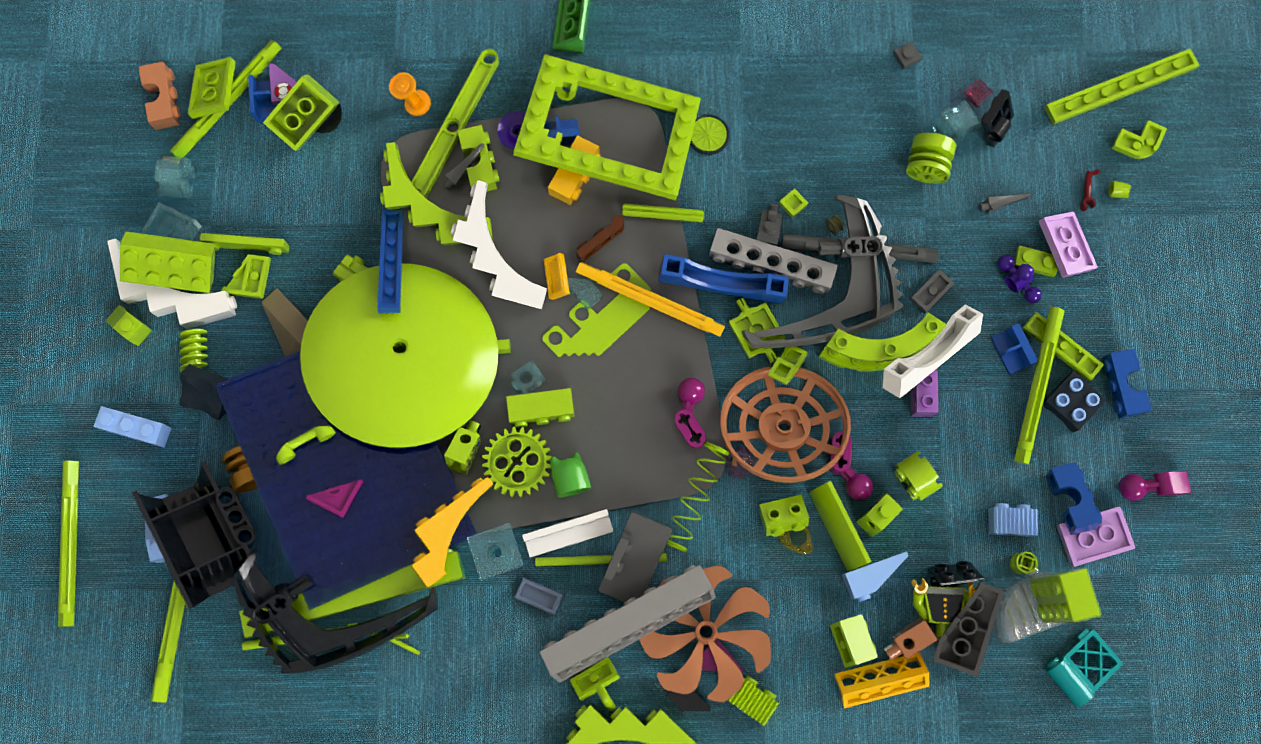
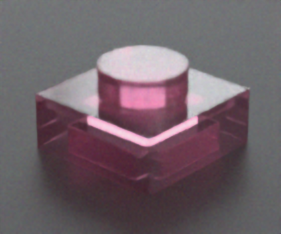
(978, 92)

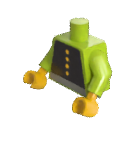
(940, 604)

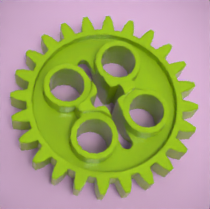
(502, 450)

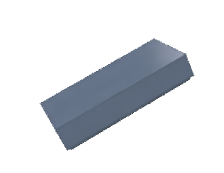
(538, 596)

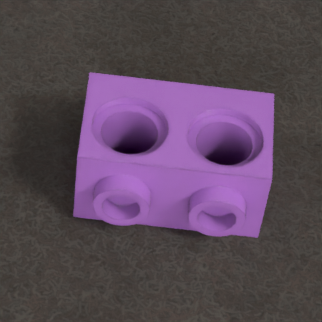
(925, 396)

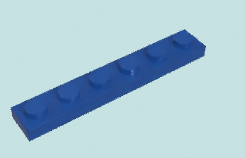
(390, 262)

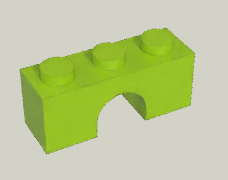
(470, 139)

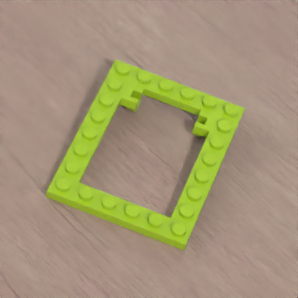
(538, 147)

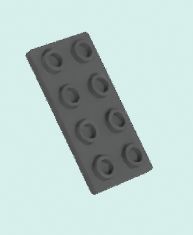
(635, 558)

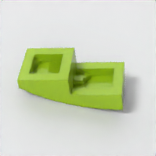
(787, 364)

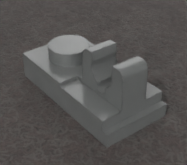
(770, 225)

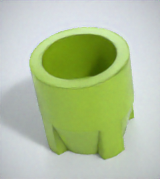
(1119, 189)

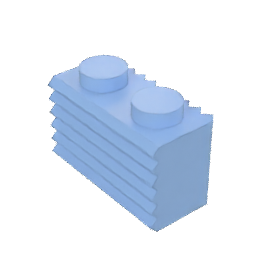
(1013, 521)

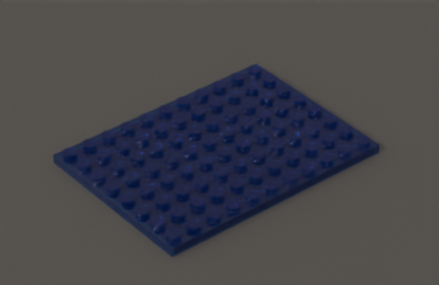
(378, 529)

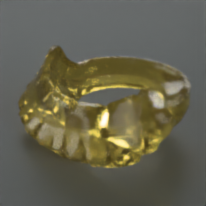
(805, 548)

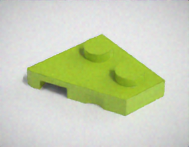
(250, 278)

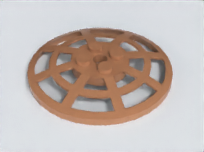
(788, 414)

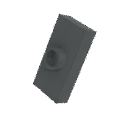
(932, 291)

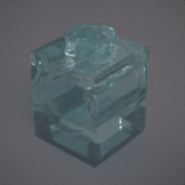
(528, 369)

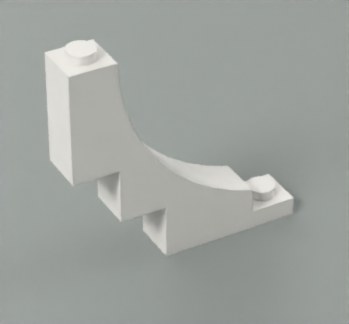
(191, 309)

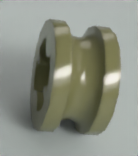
(835, 224)

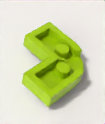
(1140, 146)

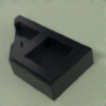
(688, 702)

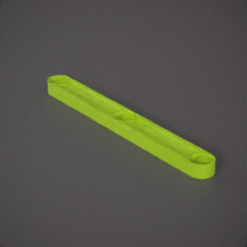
(460, 115)

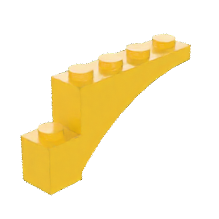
(438, 532)

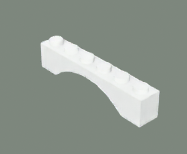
(908, 372)

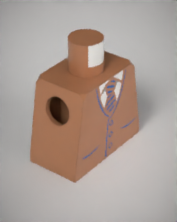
(920, 636)

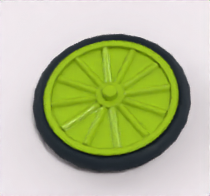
(709, 135)

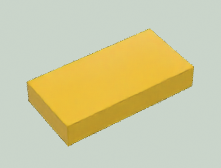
(556, 276)

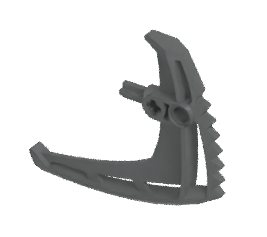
(863, 285)

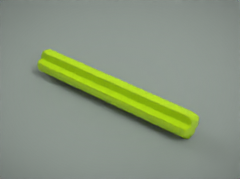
(663, 212)

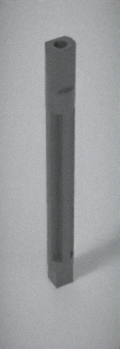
(898, 251)

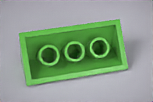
(571, 25)

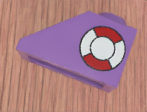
(280, 84)

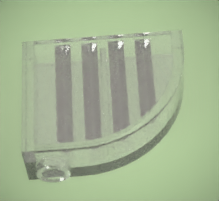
(1018, 613)

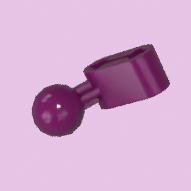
(690, 392)
(858, 485)
(1135, 487)

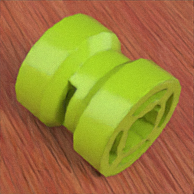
(1018, 563)

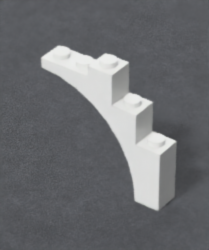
(475, 232)

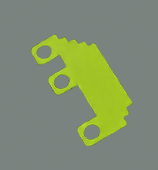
(601, 329)

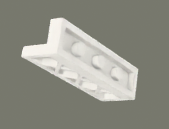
(568, 533)

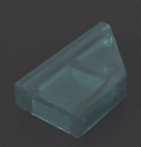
(585, 291)

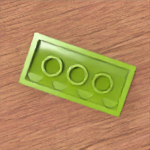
(839, 526)

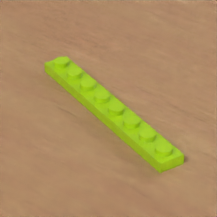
(1121, 86)

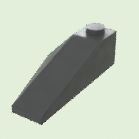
(969, 634)

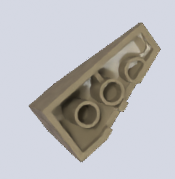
(285, 321)

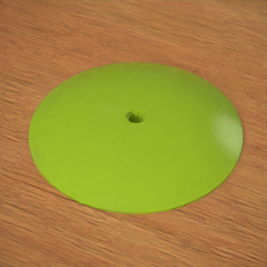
(405, 395)

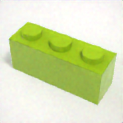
(540, 407)

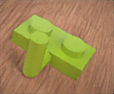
(595, 680)

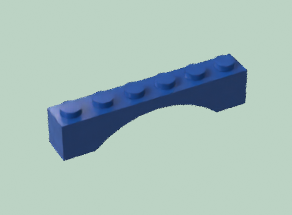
(753, 286)

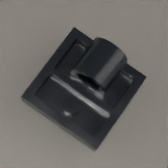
(998, 118)

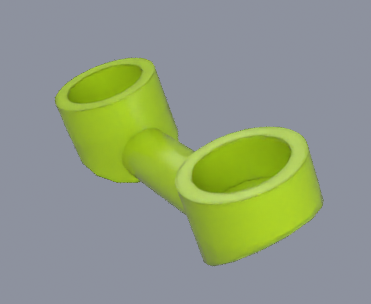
(286, 452)

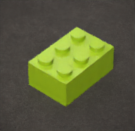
(301, 112)

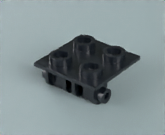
(954, 574)

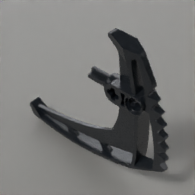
(302, 635)

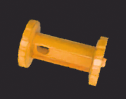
(403, 87)

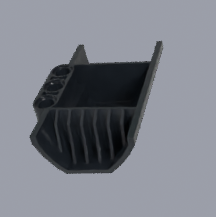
(198, 536)

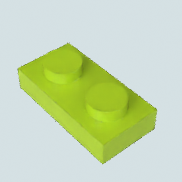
(1041, 261)

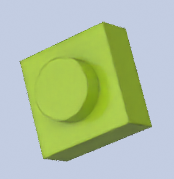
(793, 203)

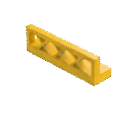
(884, 684)

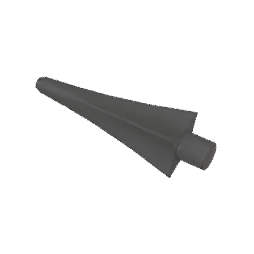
(458, 173)
(997, 202)

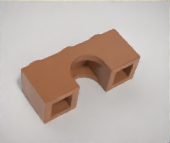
(163, 111)

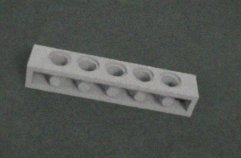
(744, 245)

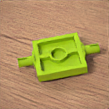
(755, 320)

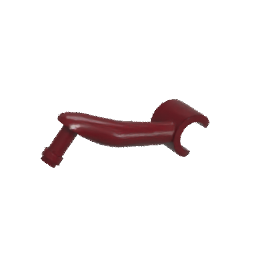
(1087, 191)

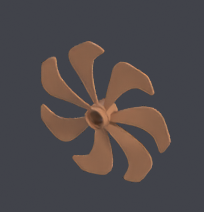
(729, 676)

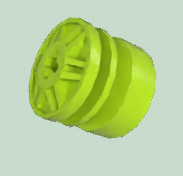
(931, 158)

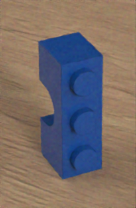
(1126, 400)
(1070, 480)

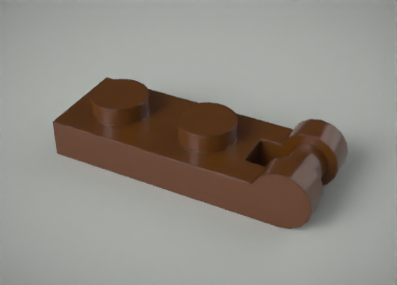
(601, 238)

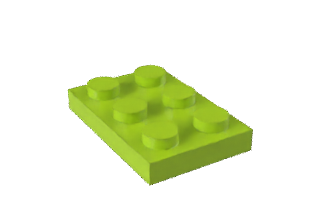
(211, 87)

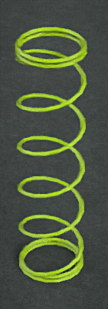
(715, 449)

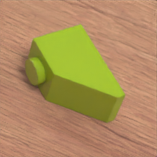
(128, 325)

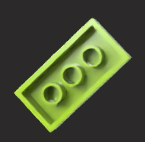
(167, 262)
(1065, 596)

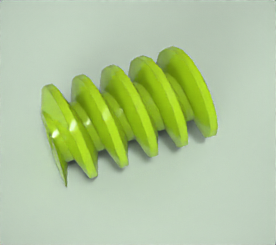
(192, 348)

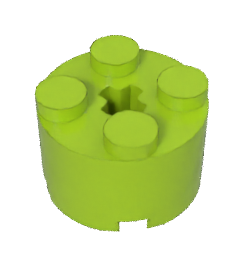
(918, 476)

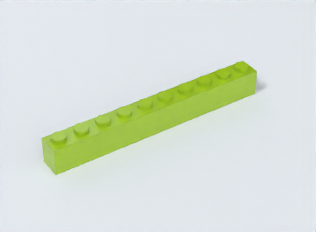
(392, 586)

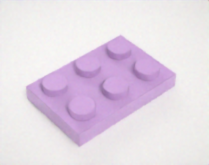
(1068, 244)
(1106, 540)

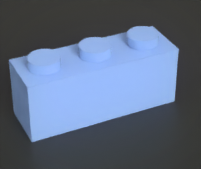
(132, 427)

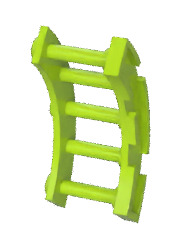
(875, 355)

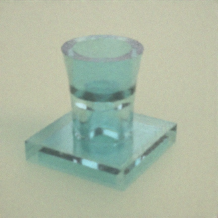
(483, 548)

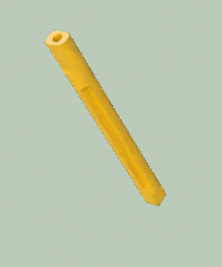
(651, 299)

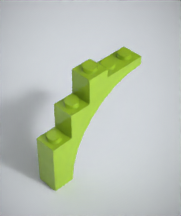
(405, 195)
(626, 726)

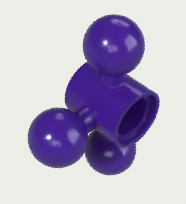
(1019, 278)

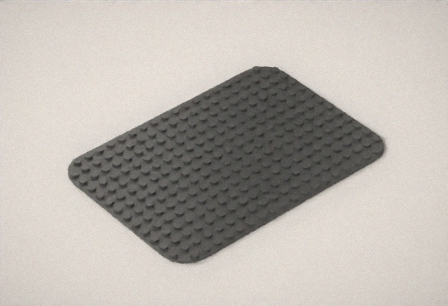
(630, 391)

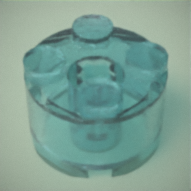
(957, 122)
(174, 177)

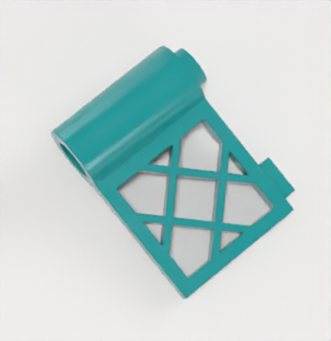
(1069, 676)

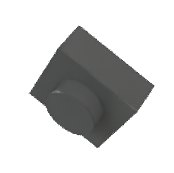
(907, 55)

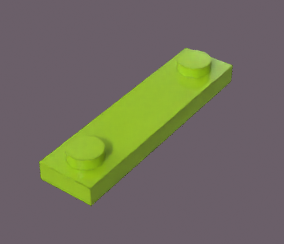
(272, 245)
(1066, 349)

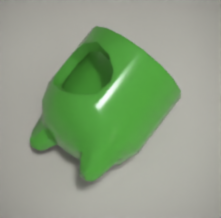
(569, 476)

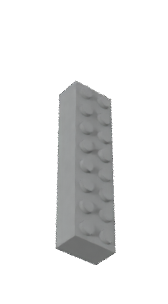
(628, 623)

